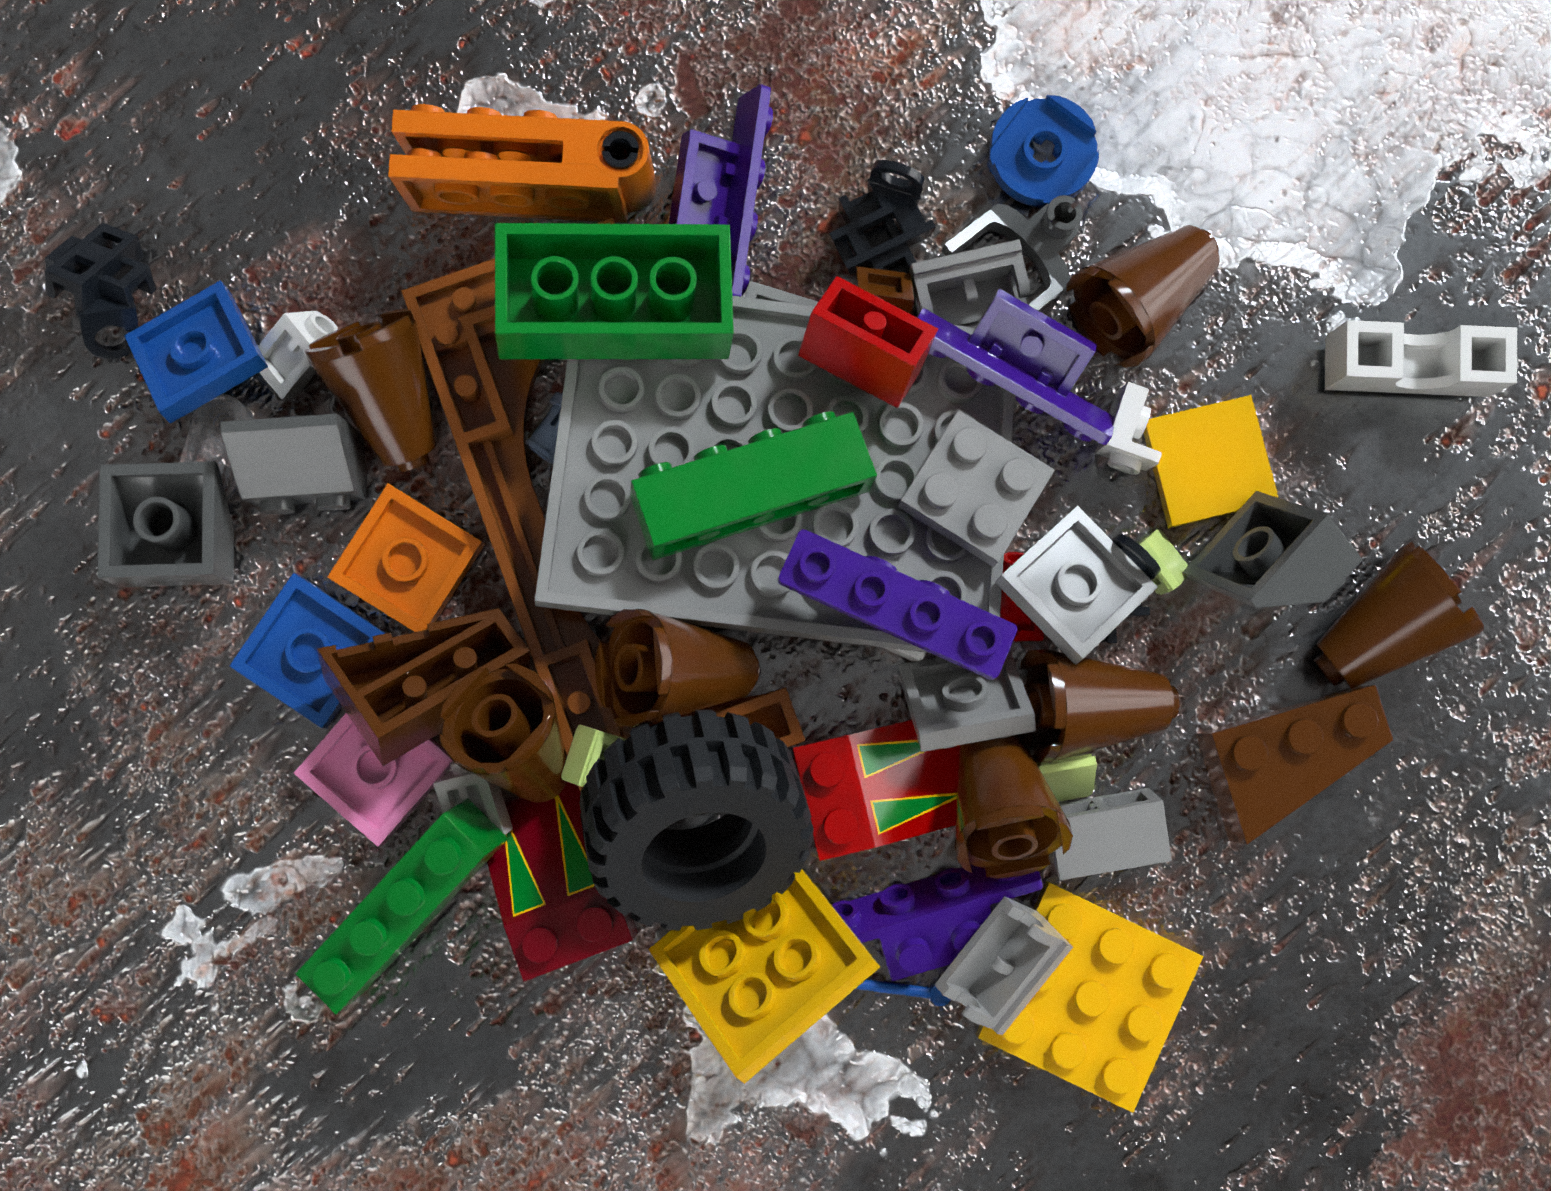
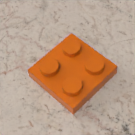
(406, 560)

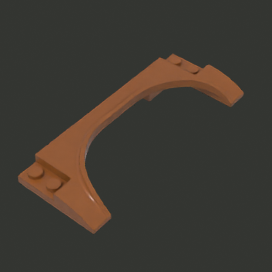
(488, 416)

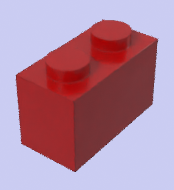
(867, 341)

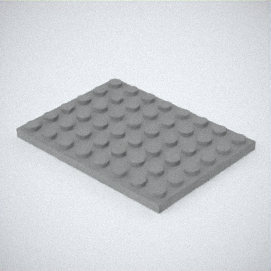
(656, 411)

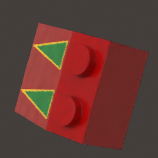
(876, 788)

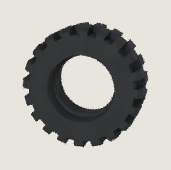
(686, 771)

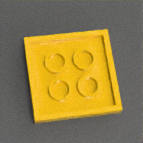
(765, 975)
(1104, 1005)

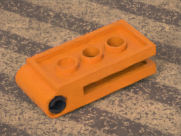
(520, 164)

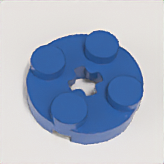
(1037, 121)

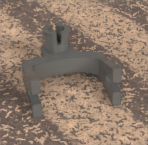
(1037, 237)

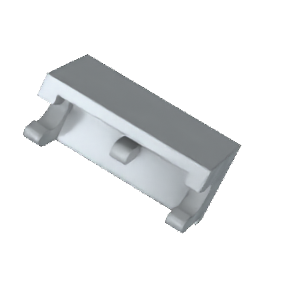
(965, 282)
(1113, 834)
(1004, 965)

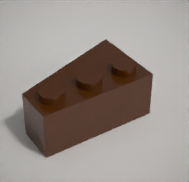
(401, 682)
(1288, 756)

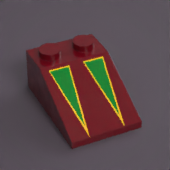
(549, 892)

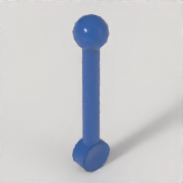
(907, 990)

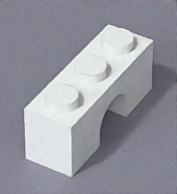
(1385, 359)

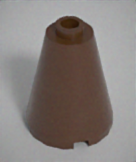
(1142, 292)
(380, 385)
(1396, 621)
(669, 667)
(1092, 704)
(506, 731)
(1006, 810)

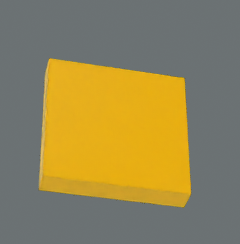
(1209, 460)

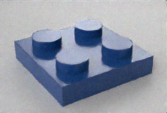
(195, 352)
(284, 647)

